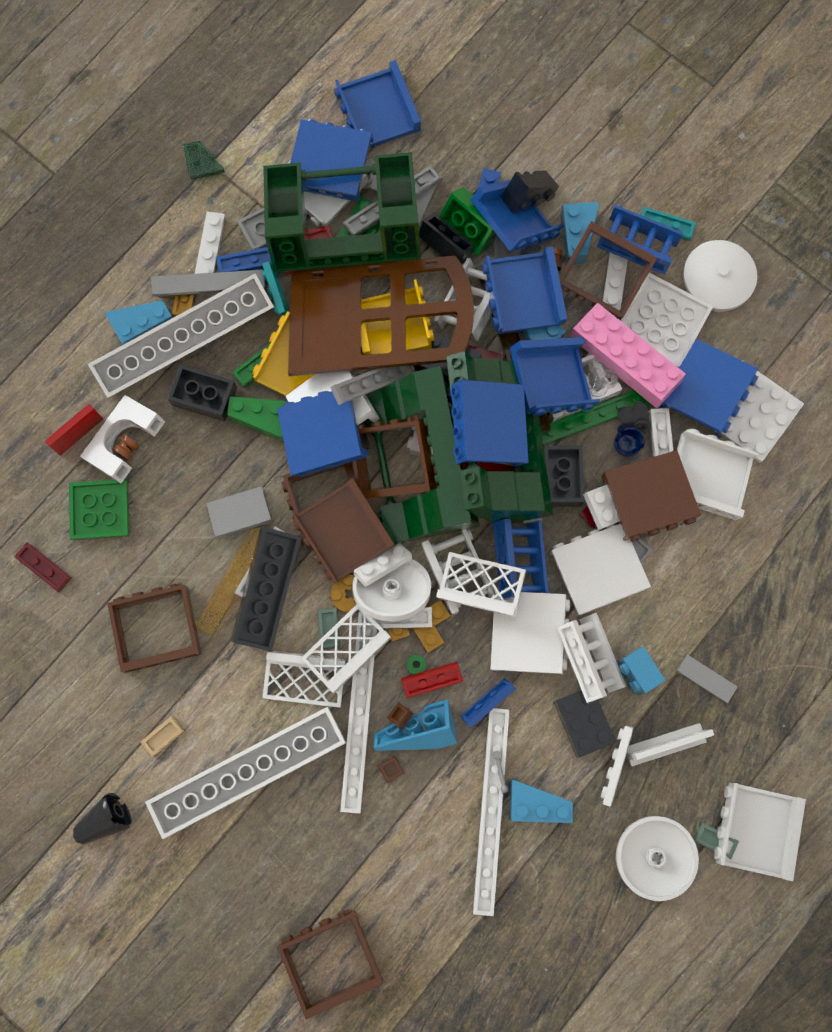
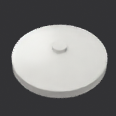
(720, 274)
(395, 595)
(657, 858)

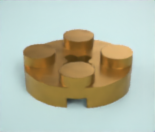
(338, 594)

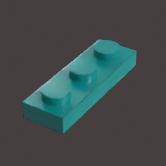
(275, 289)

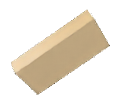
(162, 736)

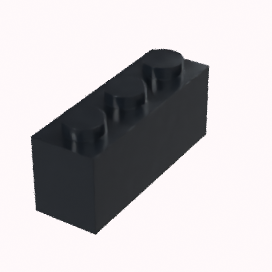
(445, 238)

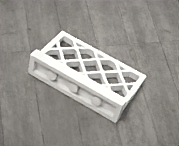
(477, 601)
(291, 660)
(358, 660)
(667, 744)

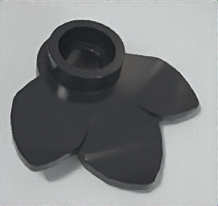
(632, 416)

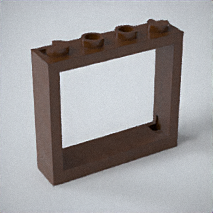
(621, 243)
(361, 470)
(288, 487)
(141, 598)
(310, 1010)

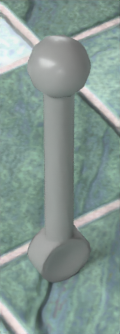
(504, 788)

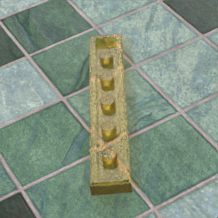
(225, 593)

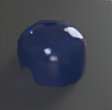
(629, 442)

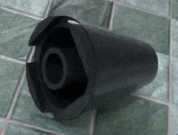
(103, 820)

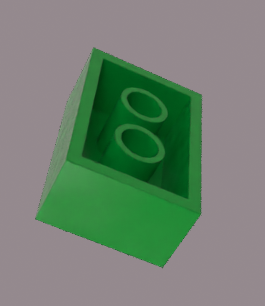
(467, 220)

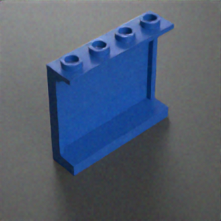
(379, 105)
(331, 147)
(513, 229)
(524, 292)
(552, 375)
(711, 387)
(489, 422)
(319, 434)

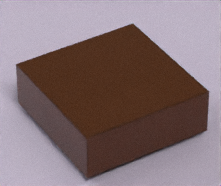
(400, 715)
(390, 769)

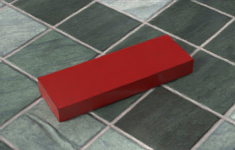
(431, 679)

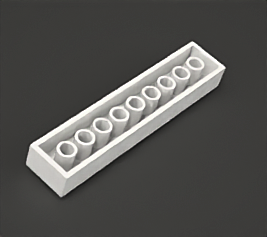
(180, 335)
(245, 772)

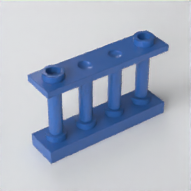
(645, 226)
(505, 555)

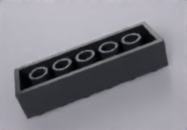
(265, 589)

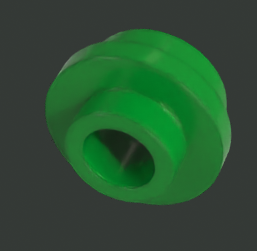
(420, 659)

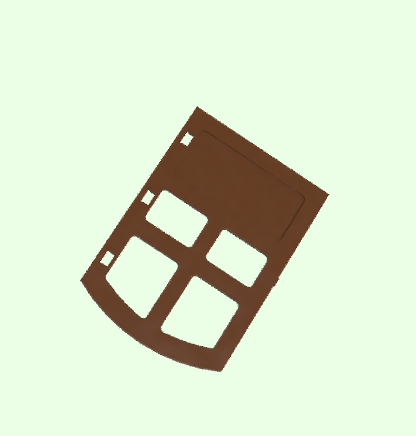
(329, 317)

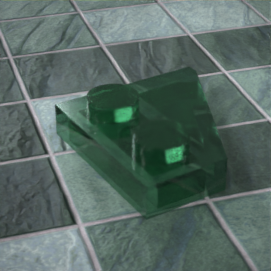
(201, 161)

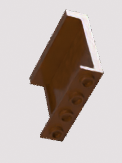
(652, 495)
(343, 530)

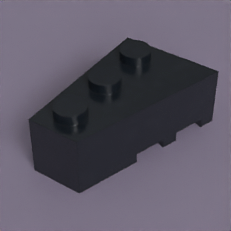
(529, 190)

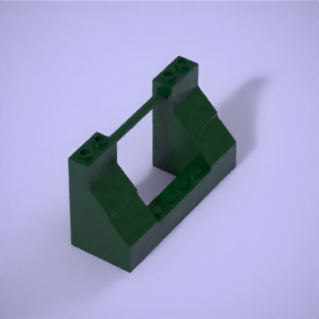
(287, 222)
(503, 493)
(441, 509)

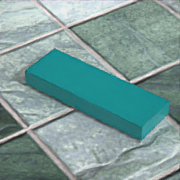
(674, 222)

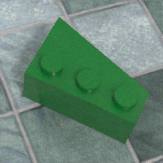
(257, 415)

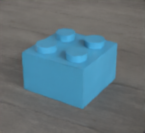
(640, 671)

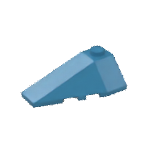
(426, 730)

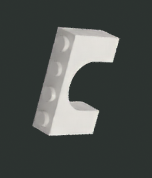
(125, 415)

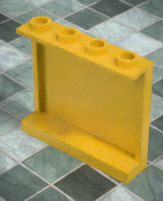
(377, 334)
(274, 364)

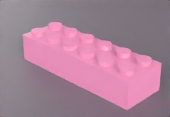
(628, 355)

